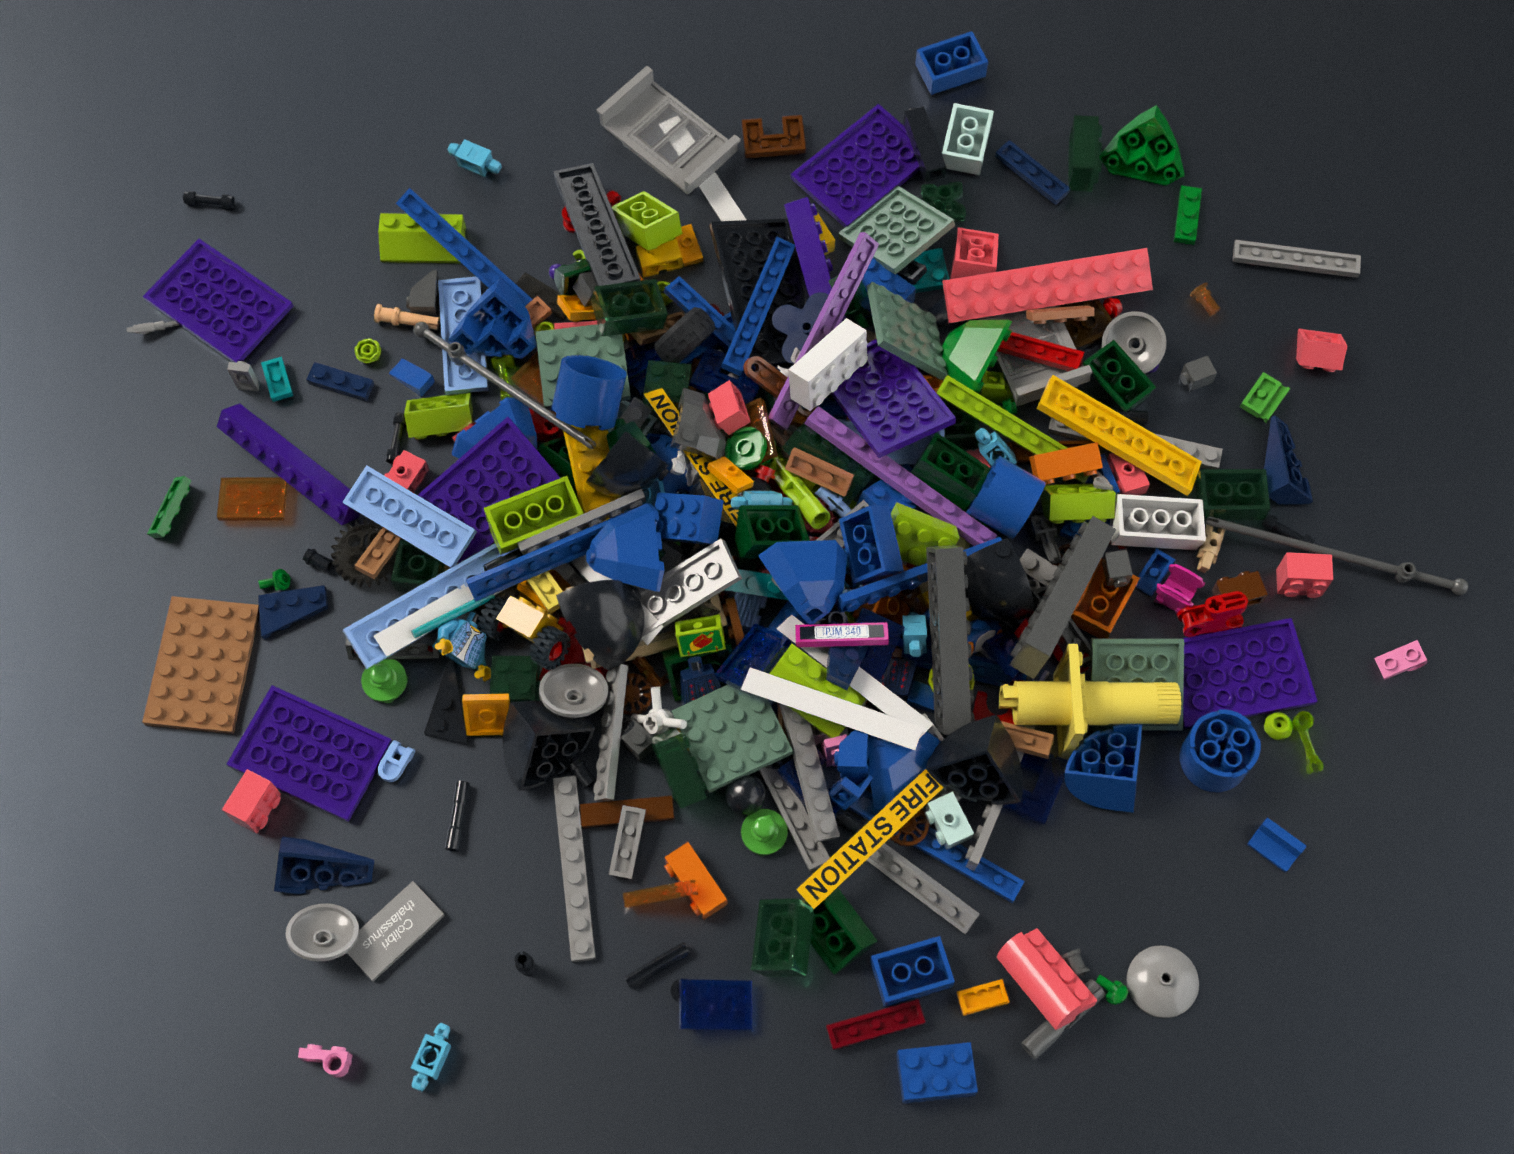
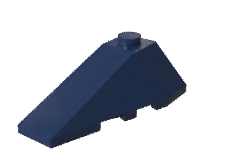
(1283, 466)
(312, 865)

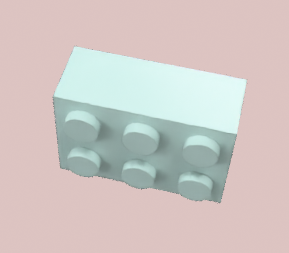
(967, 138)

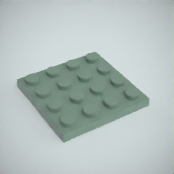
(901, 227)
(906, 330)
(580, 340)
(1139, 662)
(732, 735)

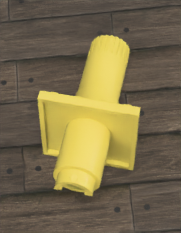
(1077, 703)

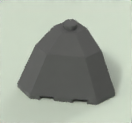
(696, 428)

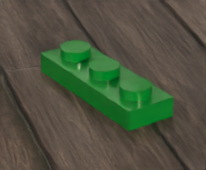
(1187, 215)
(170, 507)

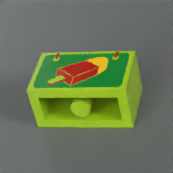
(700, 635)

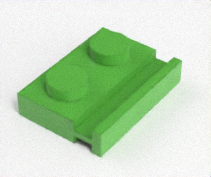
(1264, 397)

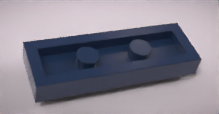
(340, 381)

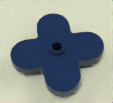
(795, 321)

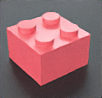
(1304, 574)
(252, 801)

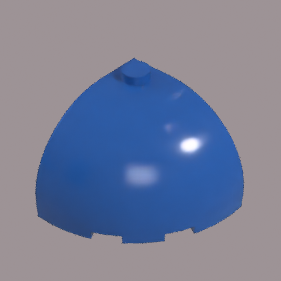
(1106, 768)

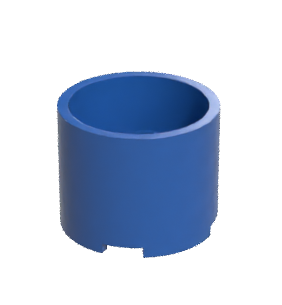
(588, 392)
(1006, 497)
(1207, 764)

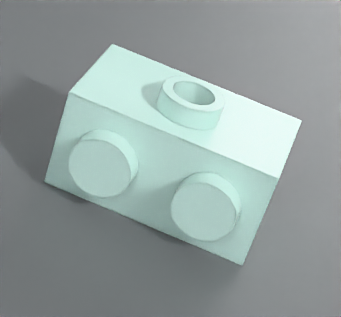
(949, 821)

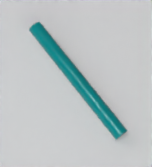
(449, 616)

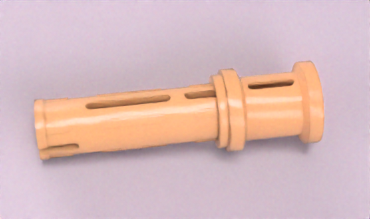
(398, 317)

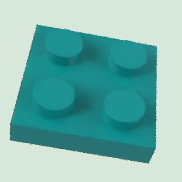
(935, 273)

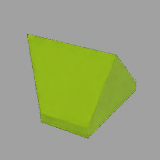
(995, 387)

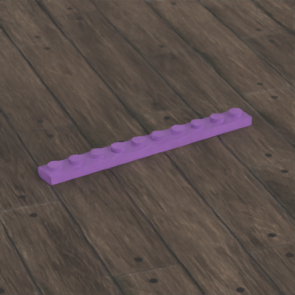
(829, 318)
(898, 477)

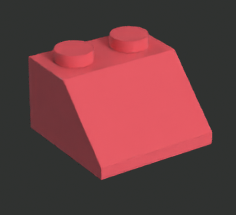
(1320, 350)

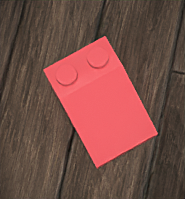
(974, 253)

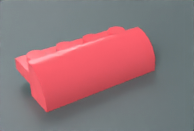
(1045, 978)

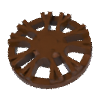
(633, 694)
(908, 829)

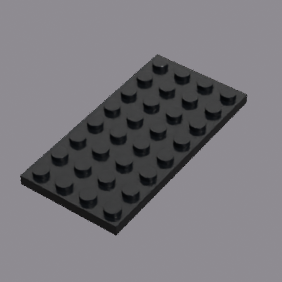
(741, 255)

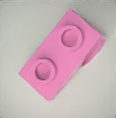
(1401, 659)
(829, 747)
(314, 1053)

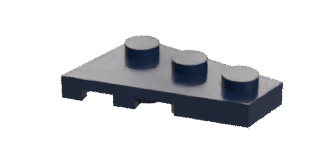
(287, 607)
(844, 663)

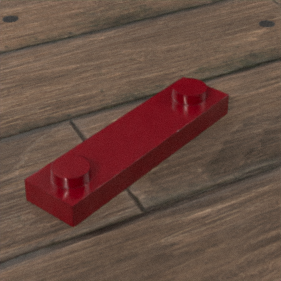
(875, 1024)

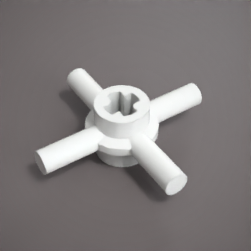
(658, 719)

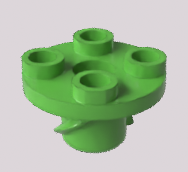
(384, 681)
(764, 832)

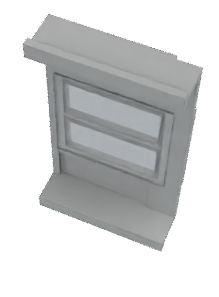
(665, 132)
(1028, 378)

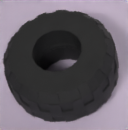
(685, 336)

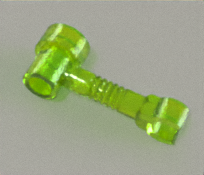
(503, 364)
(1307, 720)

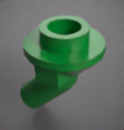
(1008, 406)
(280, 580)
(1116, 991)

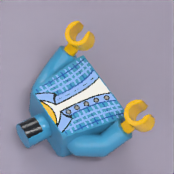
(464, 644)

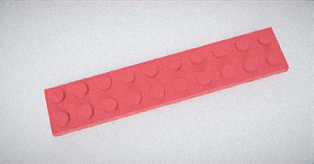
(1047, 285)

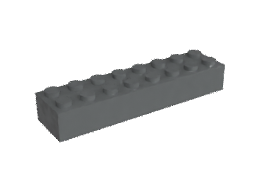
(1061, 597)
(949, 637)

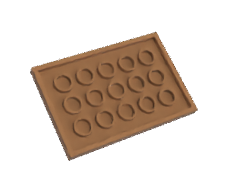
(202, 665)

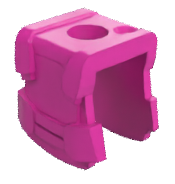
(1178, 588)

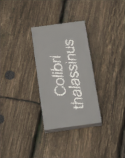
(394, 930)

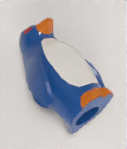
(981, 631)

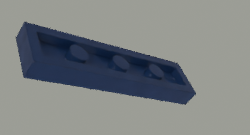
(1032, 172)

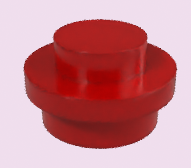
(1112, 306)
(765, 473)

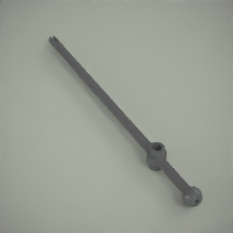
(458, 356)
(1403, 572)

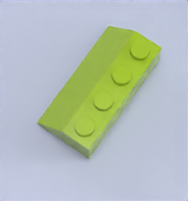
(408, 242)
(531, 513)
(805, 671)

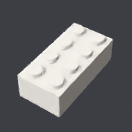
(828, 364)
(1158, 522)

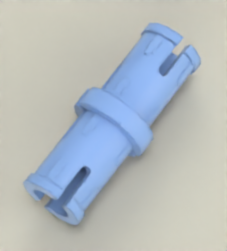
(824, 493)

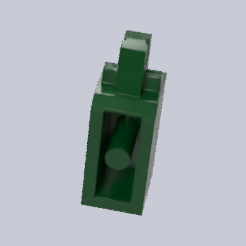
(859, 307)

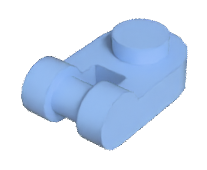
(392, 769)

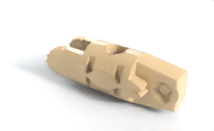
(1210, 548)

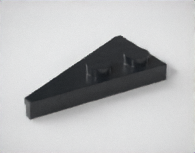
(446, 716)

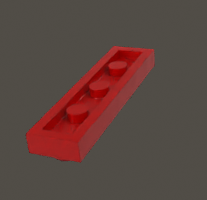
(1042, 352)

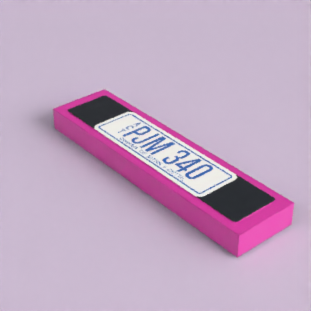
(841, 634)

